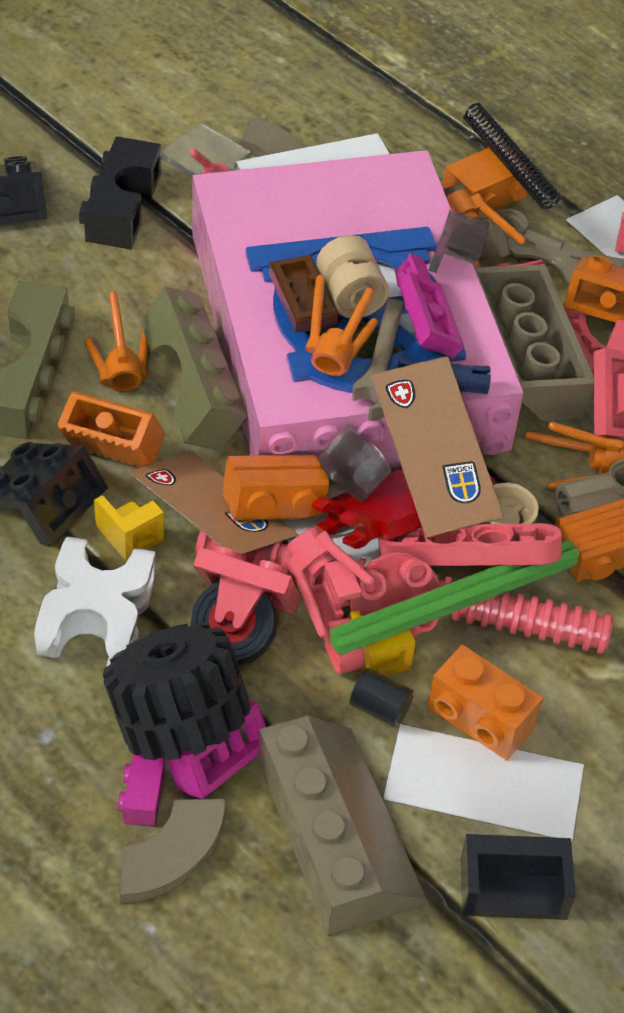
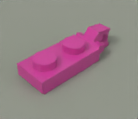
(428, 308)

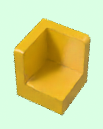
(129, 525)
(390, 654)

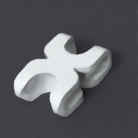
(94, 600)

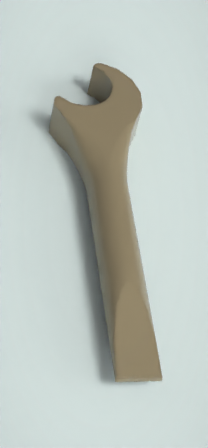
(365, 387)

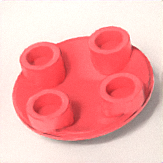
(396, 579)

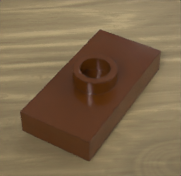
(295, 285)

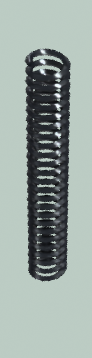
(549, 188)

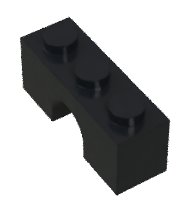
(114, 205)

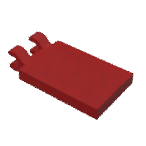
(384, 514)

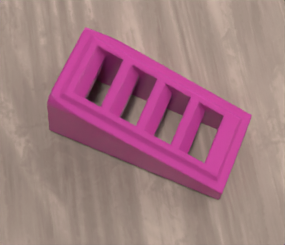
(200, 776)

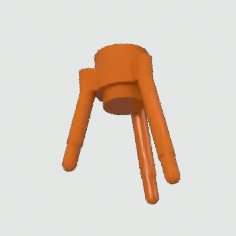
(470, 205)
(335, 349)
(122, 368)
(601, 449)

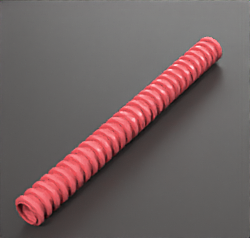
(502, 610)

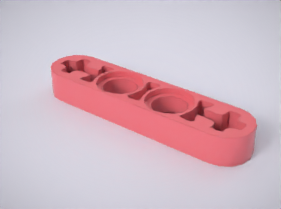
(481, 545)

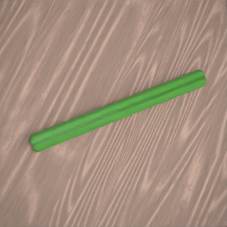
(443, 601)

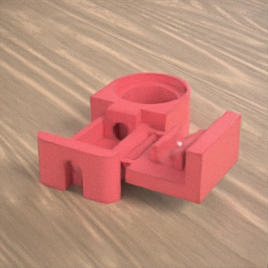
(331, 595)

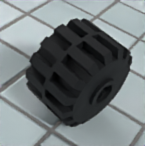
(177, 691)

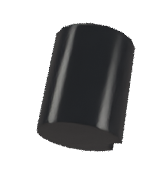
(381, 697)

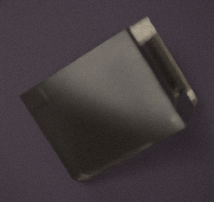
(460, 238)
(354, 463)

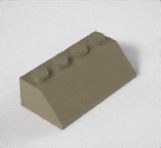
(539, 340)
(337, 823)

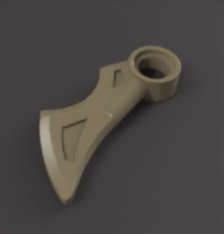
(547, 249)

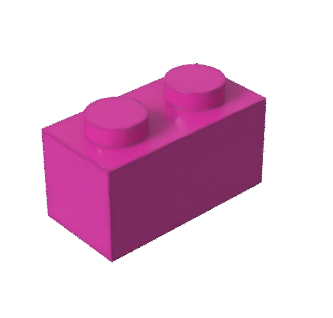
(143, 791)

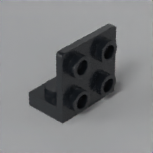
(21, 191)
(50, 486)

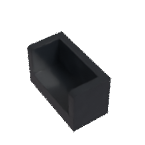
(517, 877)

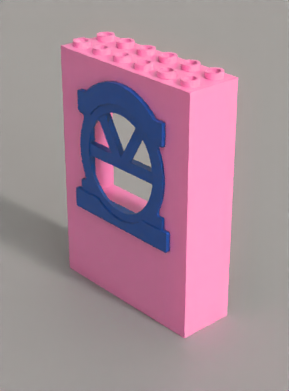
(293, 212)

